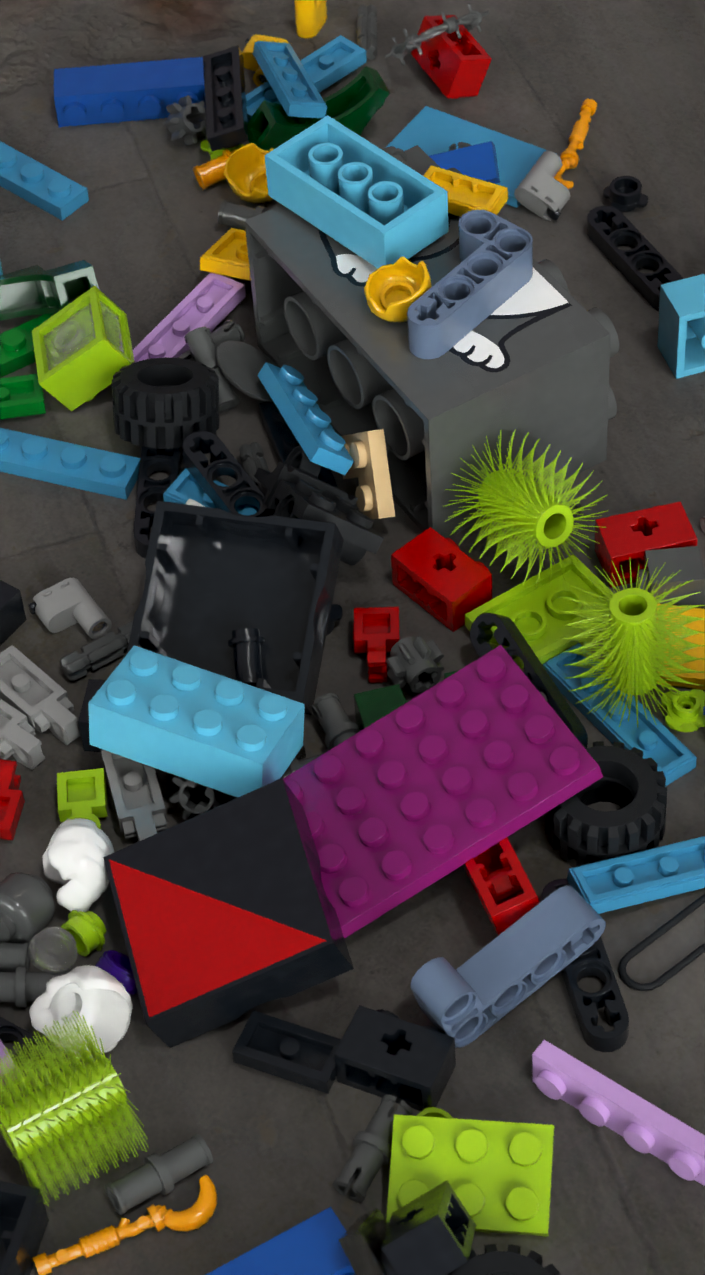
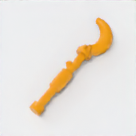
(569, 156)
(157, 1217)

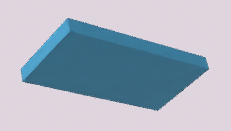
(438, 130)

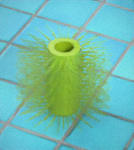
(525, 508)
(633, 641)
(64, 1108)

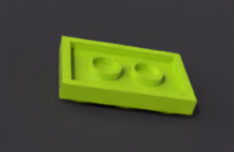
(539, 610)
(492, 1166)

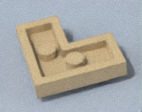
(372, 471)

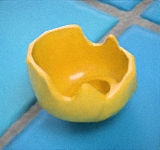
(247, 173)
(395, 287)

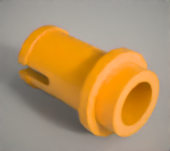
(212, 171)

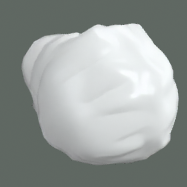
(77, 863)
(91, 993)

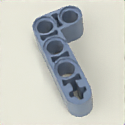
(492, 269)
(508, 968)

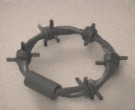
(449, 25)

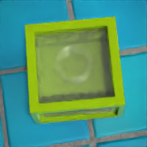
(82, 348)

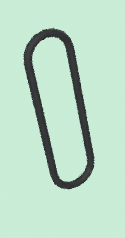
(650, 939)

